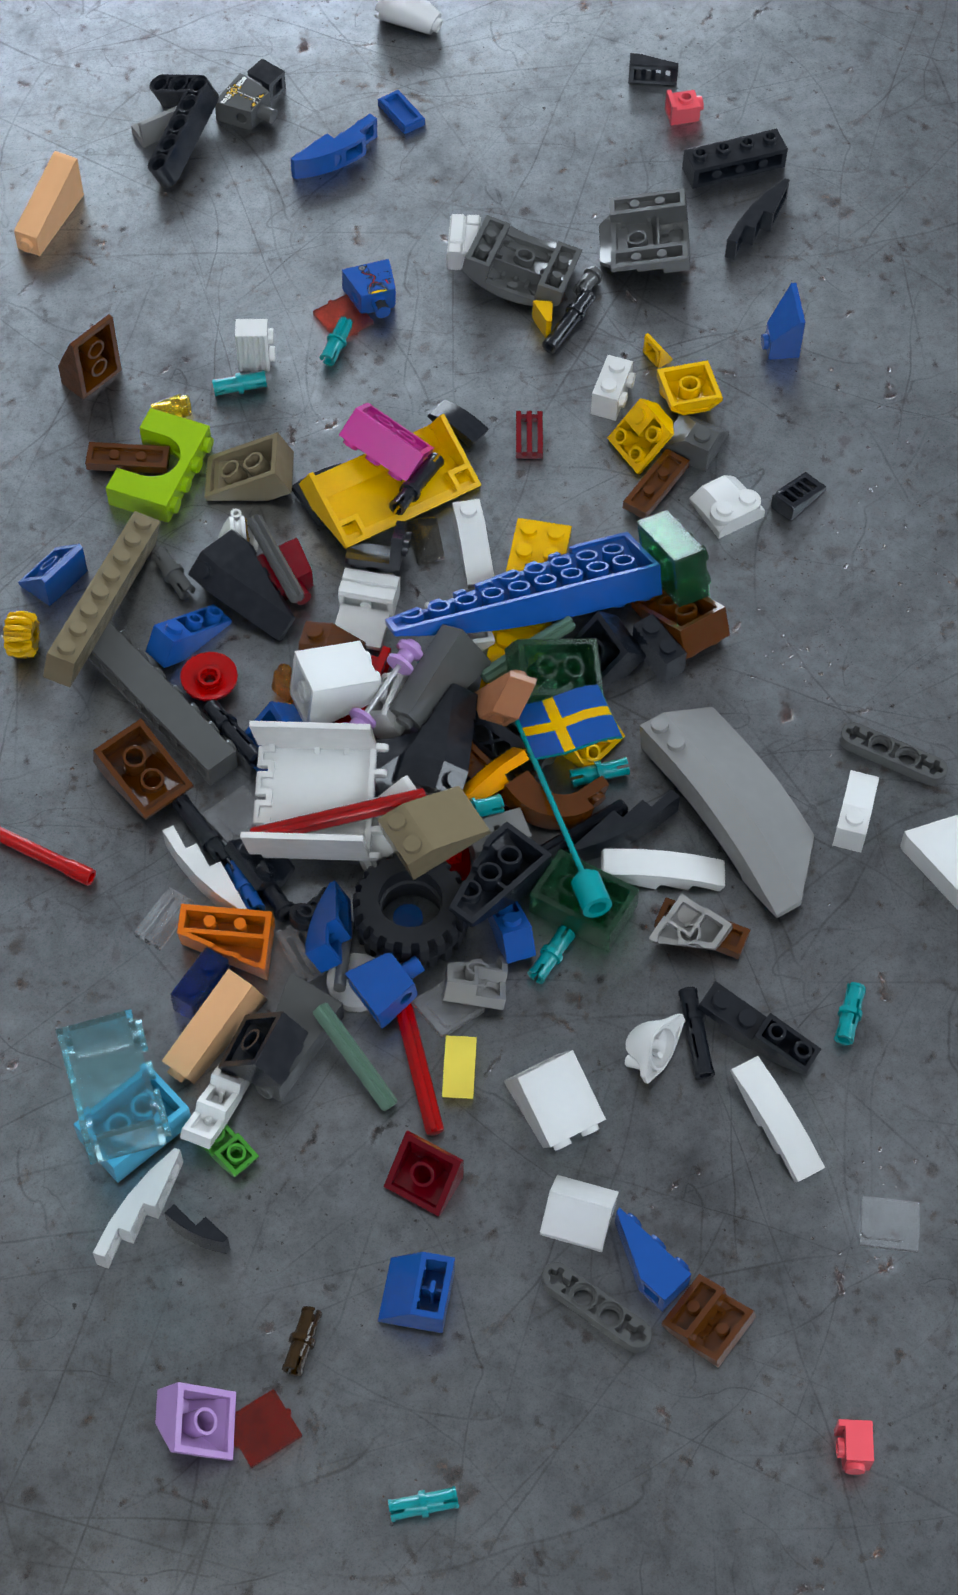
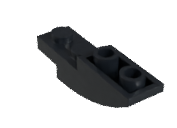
(759, 1033)

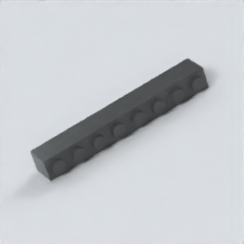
(163, 705)

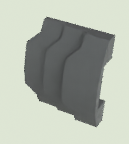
(646, 232)
(519, 264)

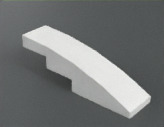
(666, 868)
(210, 880)
(214, 1108)
(777, 1118)
(145, 1199)

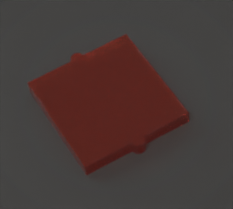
(342, 307)
(264, 1428)

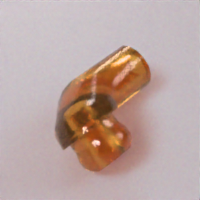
(281, 682)

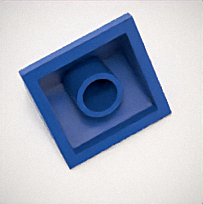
(55, 573)

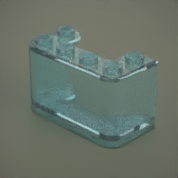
(113, 1086)

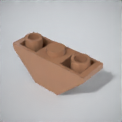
(505, 697)

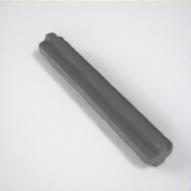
(275, 558)

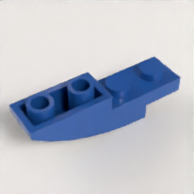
(334, 153)

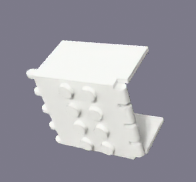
(309, 772)

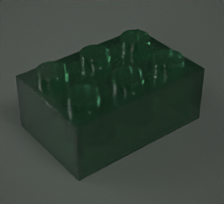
(680, 556)
(555, 664)
(557, 903)

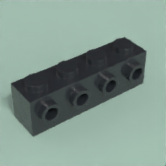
(734, 158)

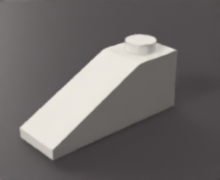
(472, 541)
(856, 811)

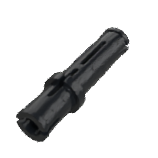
(573, 314)
(411, 490)
(229, 728)
(209, 839)
(696, 1033)

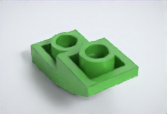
(232, 1152)

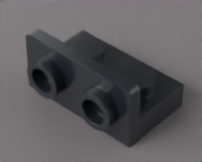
(258, 870)

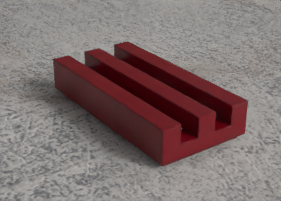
(529, 418)

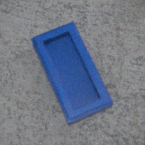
(401, 112)

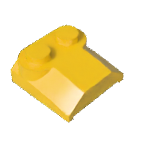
(689, 387)

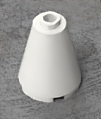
(411, 14)

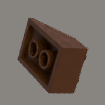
(91, 359)
(692, 625)
(141, 769)

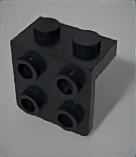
(383, 557)

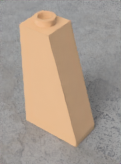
(50, 204)
(212, 1027)

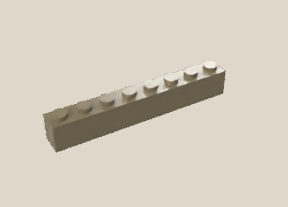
(101, 599)

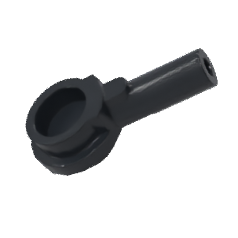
(301, 913)

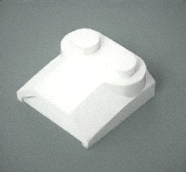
(727, 505)

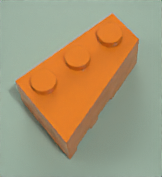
(234, 933)

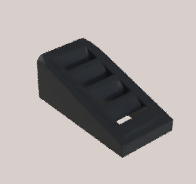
(639, 73)
(792, 509)

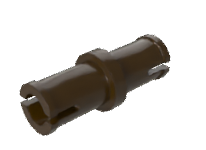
(302, 1341)

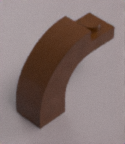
(531, 798)

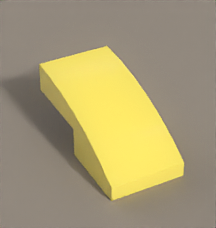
(459, 1067)

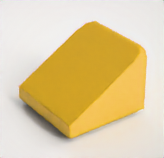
(542, 316)
(655, 352)

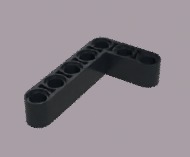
(195, 103)

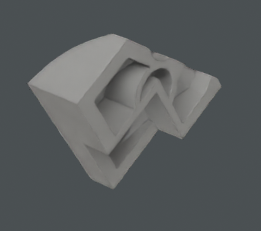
(691, 926)
(476, 983)

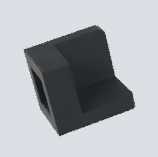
(269, 76)

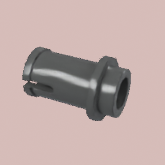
(591, 277)

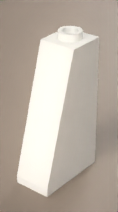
(935, 853)

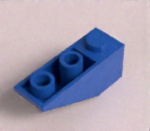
(184, 635)
(513, 933)
(653, 1268)

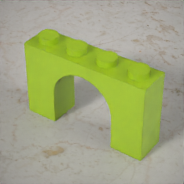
(162, 494)

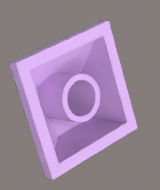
(197, 1420)

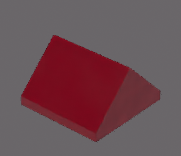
(424, 1173)

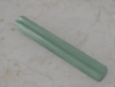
(554, 631)
(355, 1056)

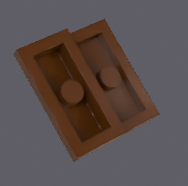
(708, 1320)

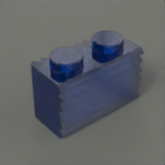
(198, 982)

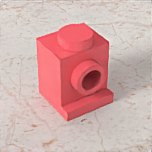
(683, 107)
(855, 1445)

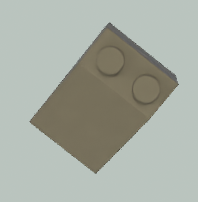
(251, 471)
(432, 829)

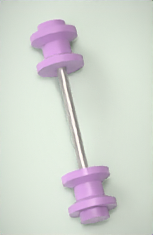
(401, 663)

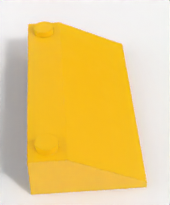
(357, 494)

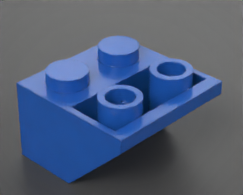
(418, 1291)

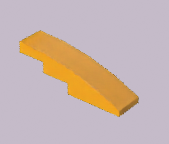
(492, 777)

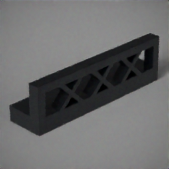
(506, 733)

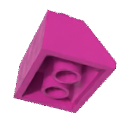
(385, 442)

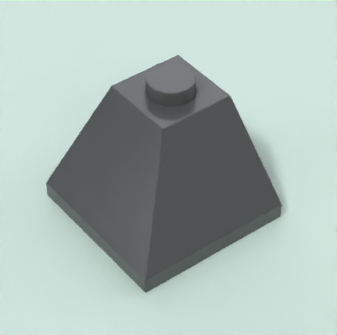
(696, 441)

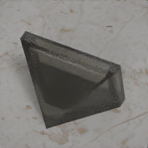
(426, 539)

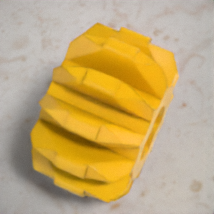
(21, 634)

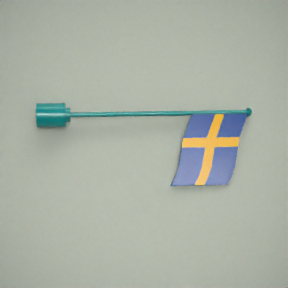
(558, 728)

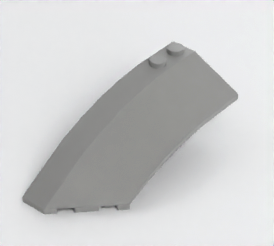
(735, 800)

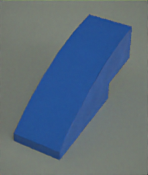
(329, 928)

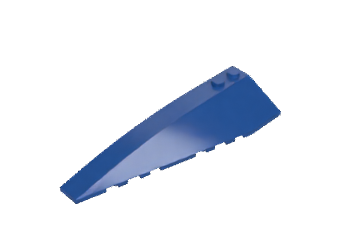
(580, 582)

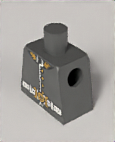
(245, 104)

